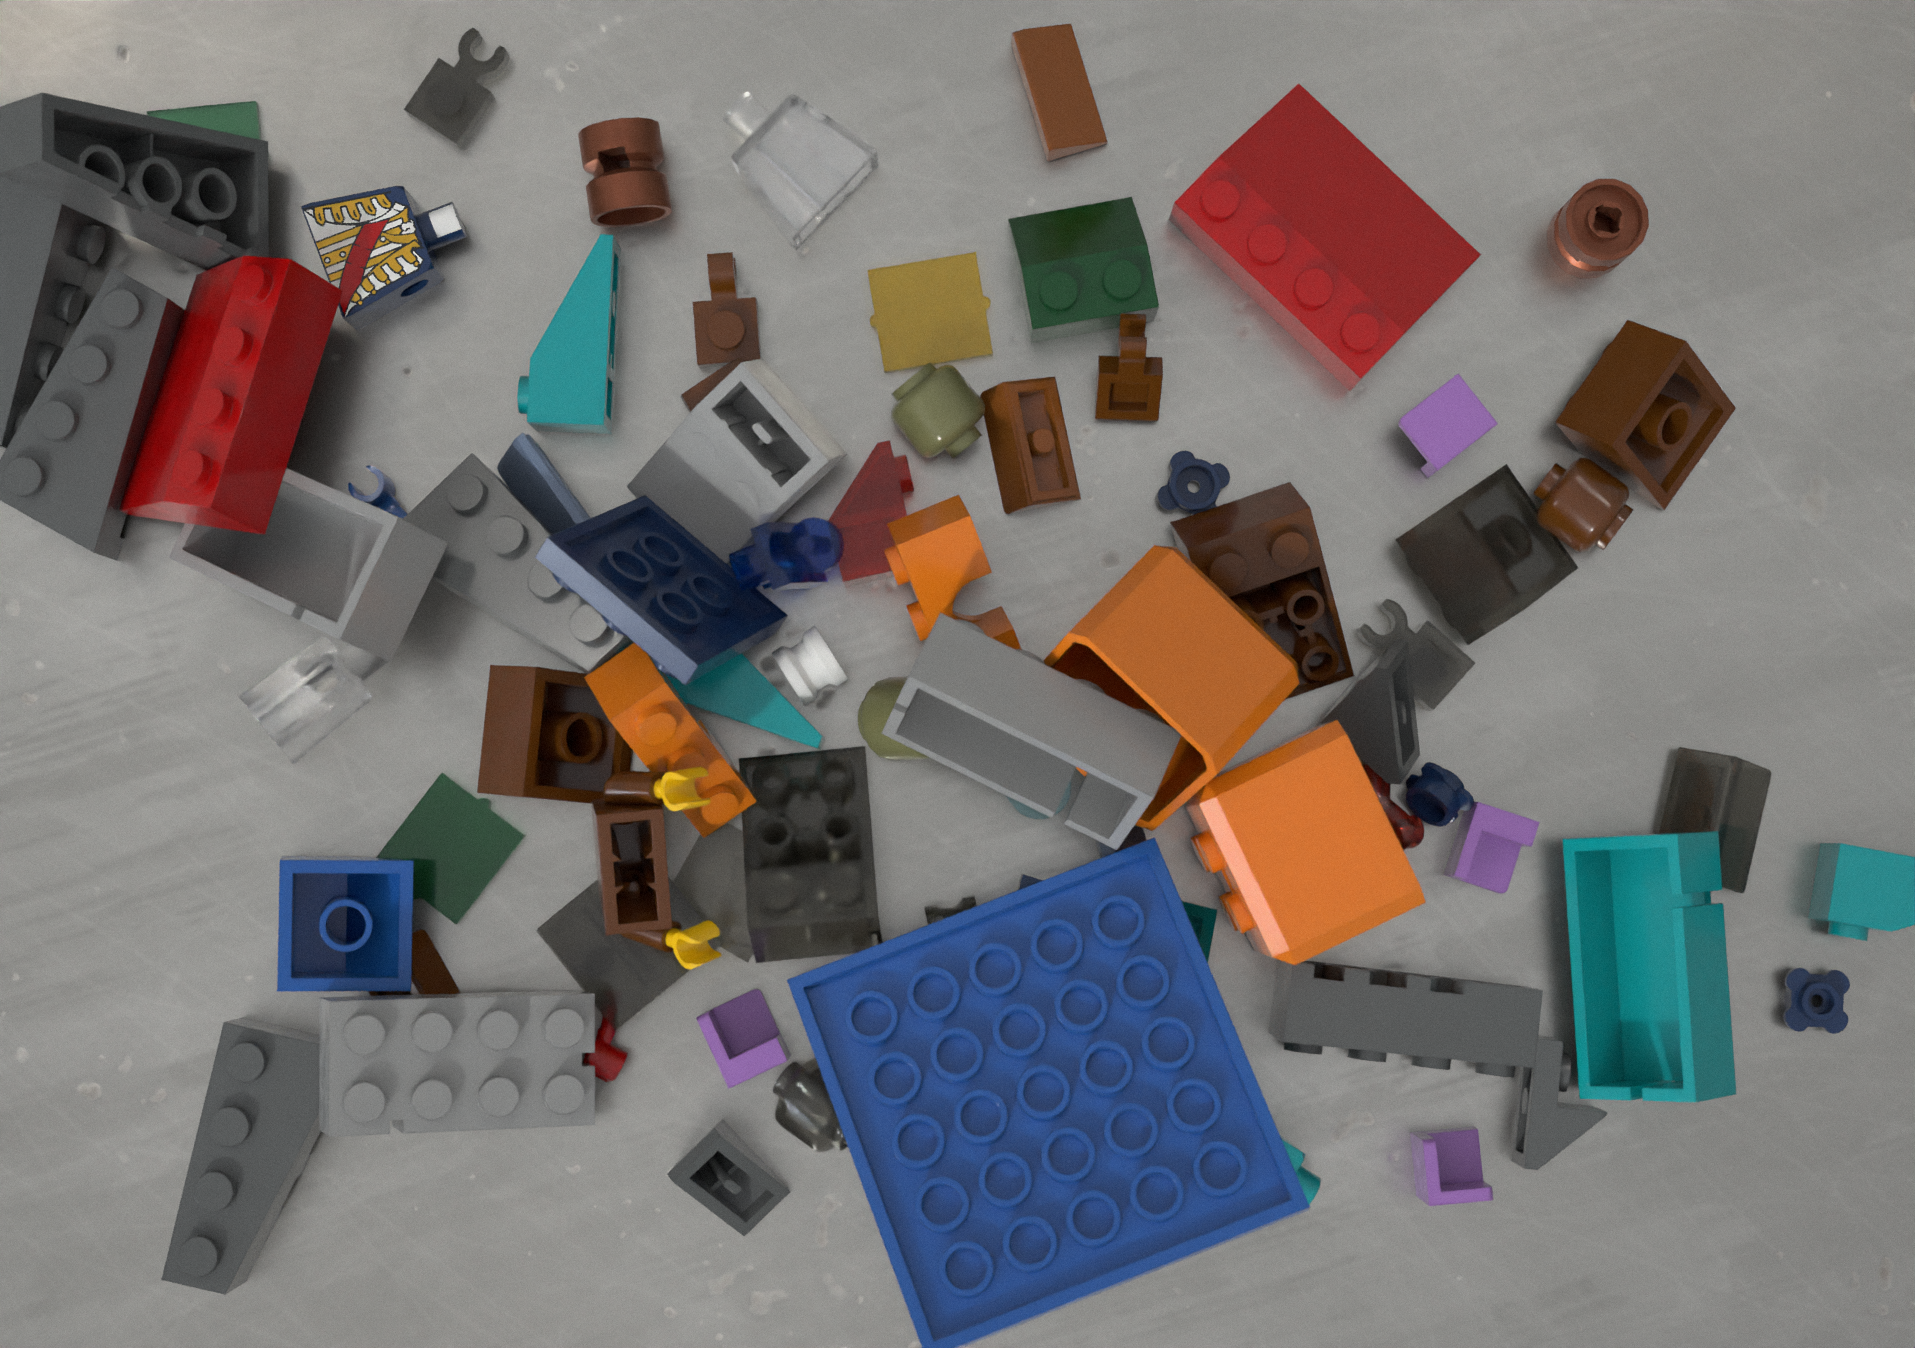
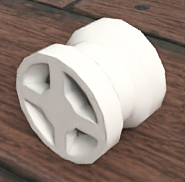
(809, 666)

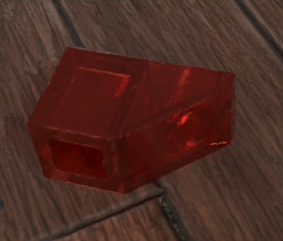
(864, 514)

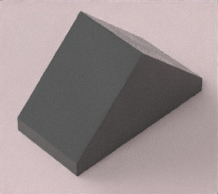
(1381, 714)
(729, 1179)

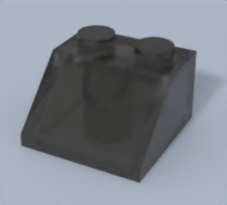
(1486, 555)

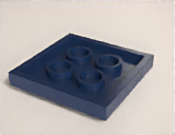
(660, 588)

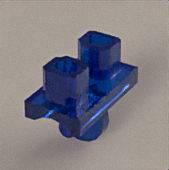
(788, 555)

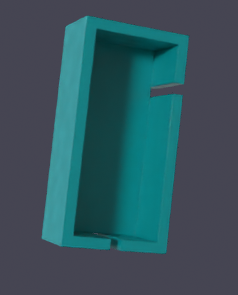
(1649, 967)

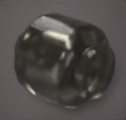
(806, 1107)

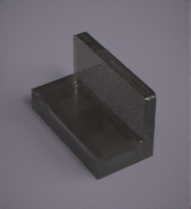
(1721, 796)

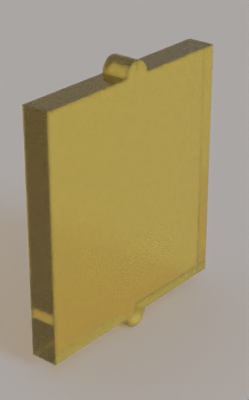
(930, 312)

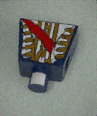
(380, 248)

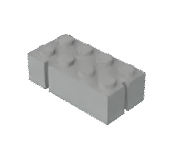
(324, 563)
(1028, 728)
(456, 1062)

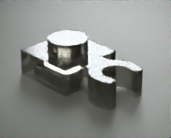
(453, 97)
(1433, 657)

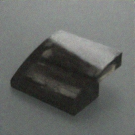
(614, 968)

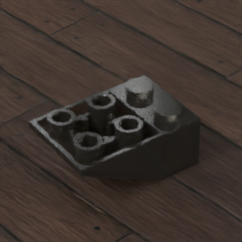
(817, 816)

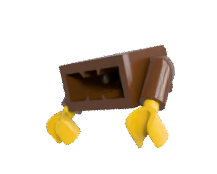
(634, 861)

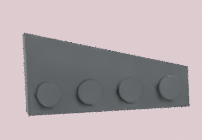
(1405, 1015)
(246, 1152)

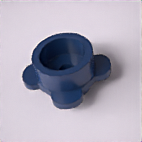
(1187, 469)
(1437, 795)
(1797, 999)

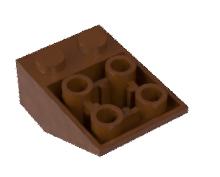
(1273, 568)

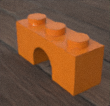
(939, 556)
(667, 735)

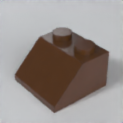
(1647, 412)
(547, 737)

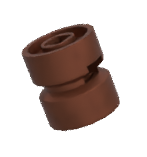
(618, 193)
(1597, 228)

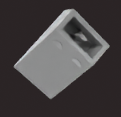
(738, 459)

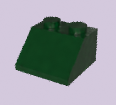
(1082, 268)

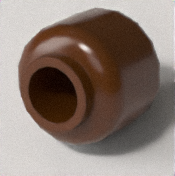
(1582, 504)

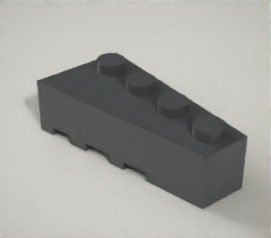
(142, 174)
(41, 291)
(91, 415)
(495, 566)

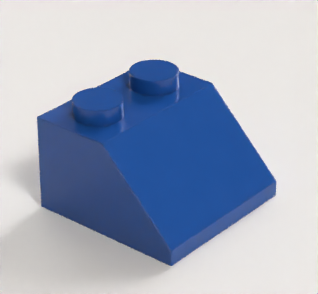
(345, 924)

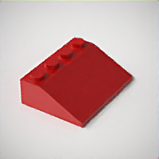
(1322, 235)
(233, 395)

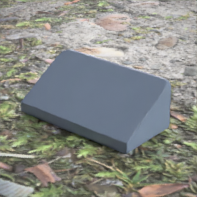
(540, 485)

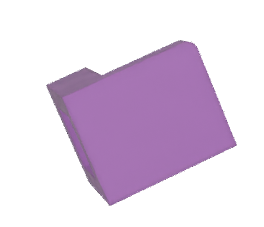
(1446, 423)
(1489, 846)
(743, 1037)
(1448, 1166)

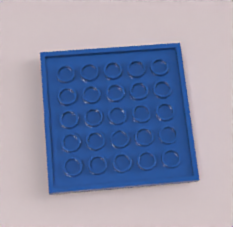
(1045, 1098)

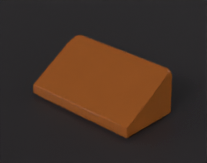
(1058, 90)
(1029, 444)

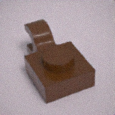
(726, 324)
(1131, 382)

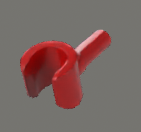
(607, 1057)

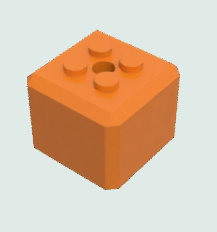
(1189, 656)
(1302, 847)

